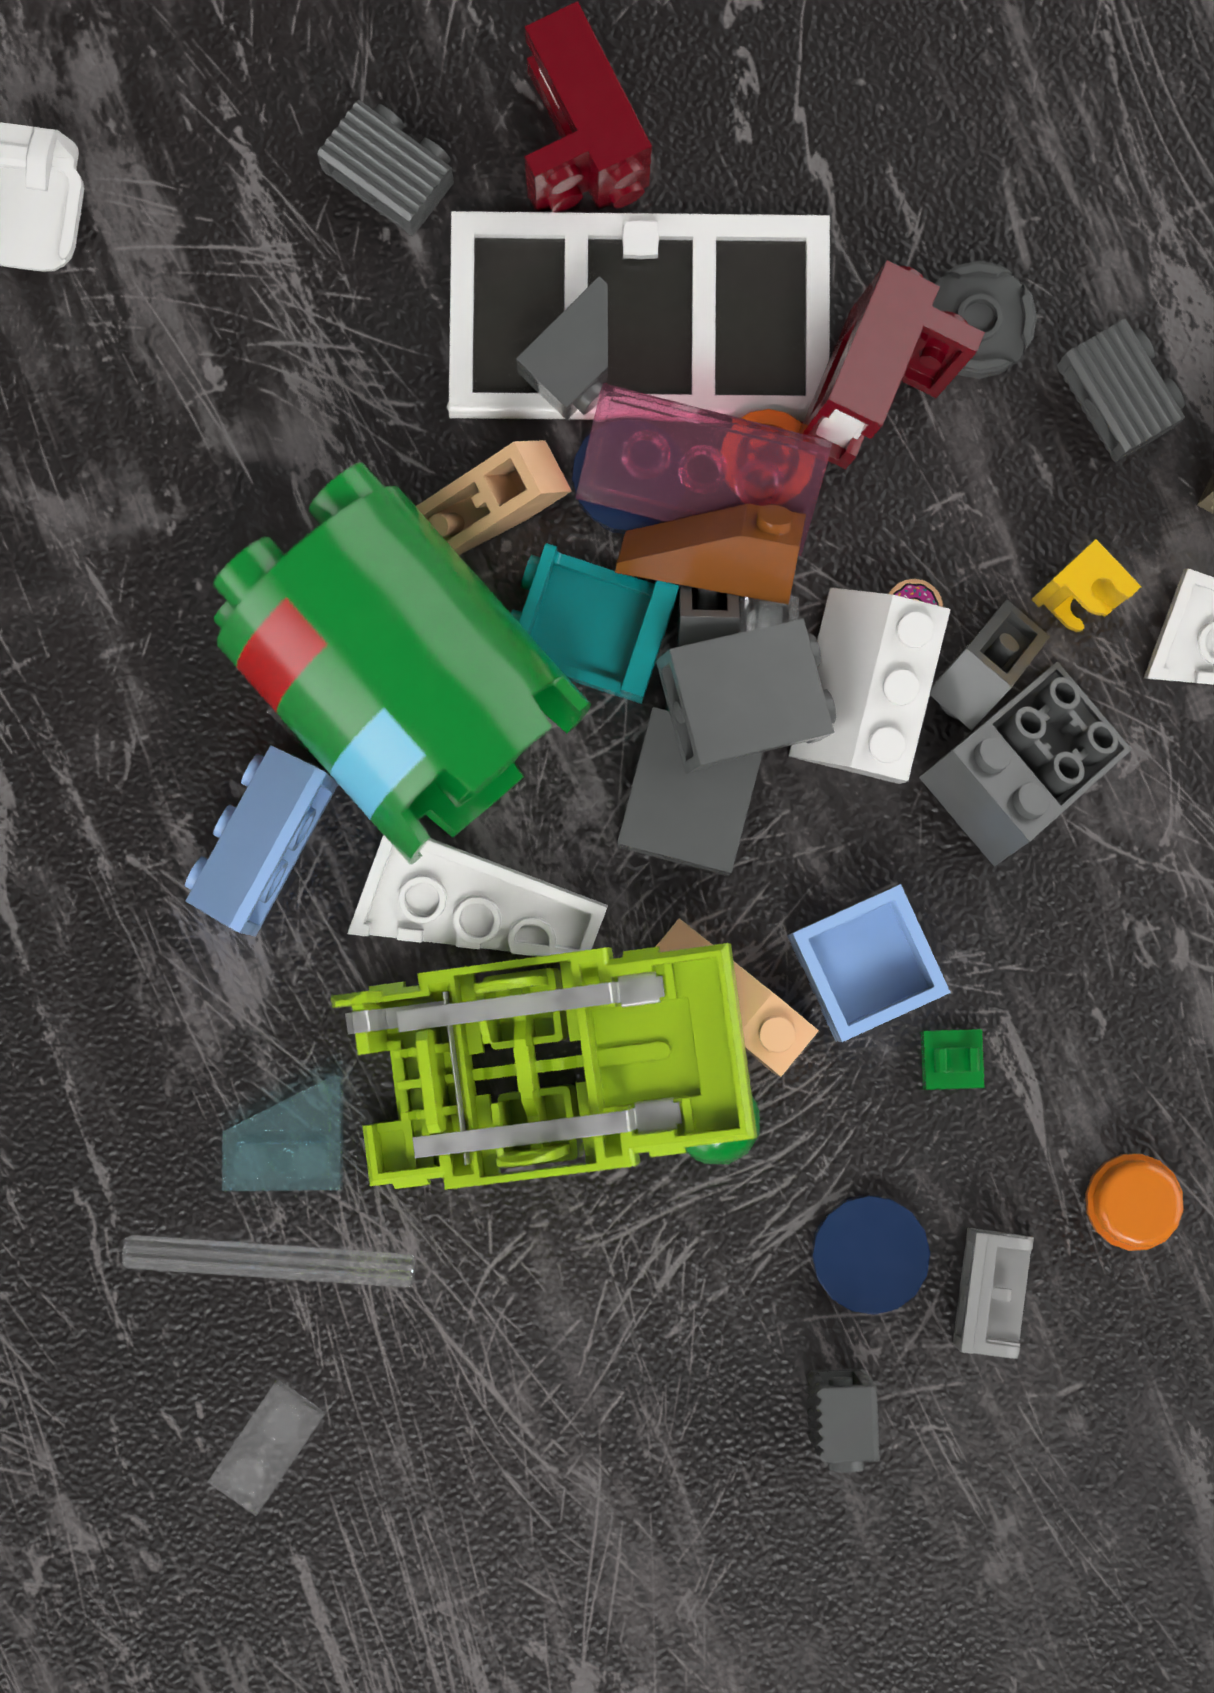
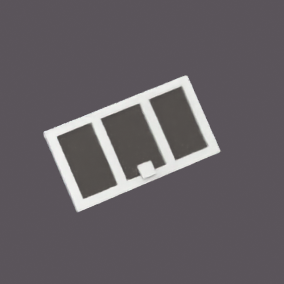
(697, 306)

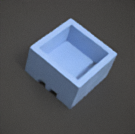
(868, 964)

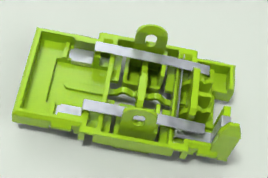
(656, 1060)

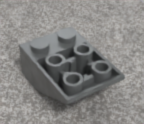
(1025, 764)

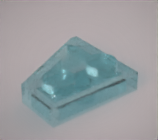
(289, 1144)

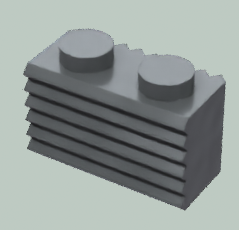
(387, 166)
(1122, 389)
(843, 1418)

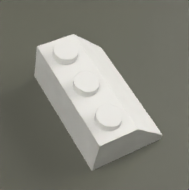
(880, 672)

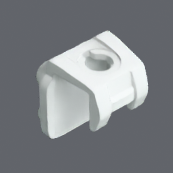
(38, 198)

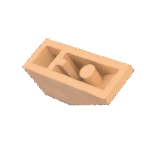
(496, 495)
(770, 1026)

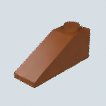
(727, 551)

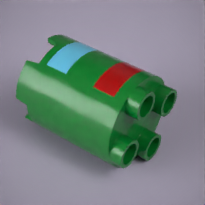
(391, 661)

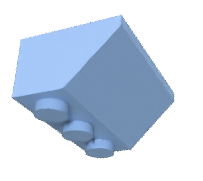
(260, 840)

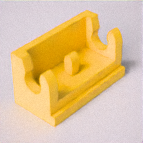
(1093, 581)

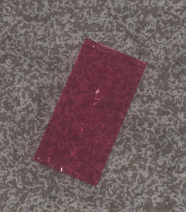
(692, 461)

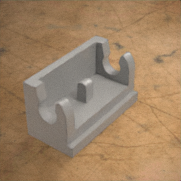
(992, 1293)

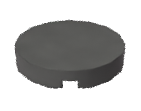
(994, 304)

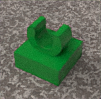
(952, 1059)

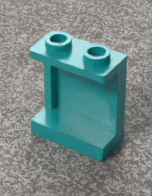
(596, 622)

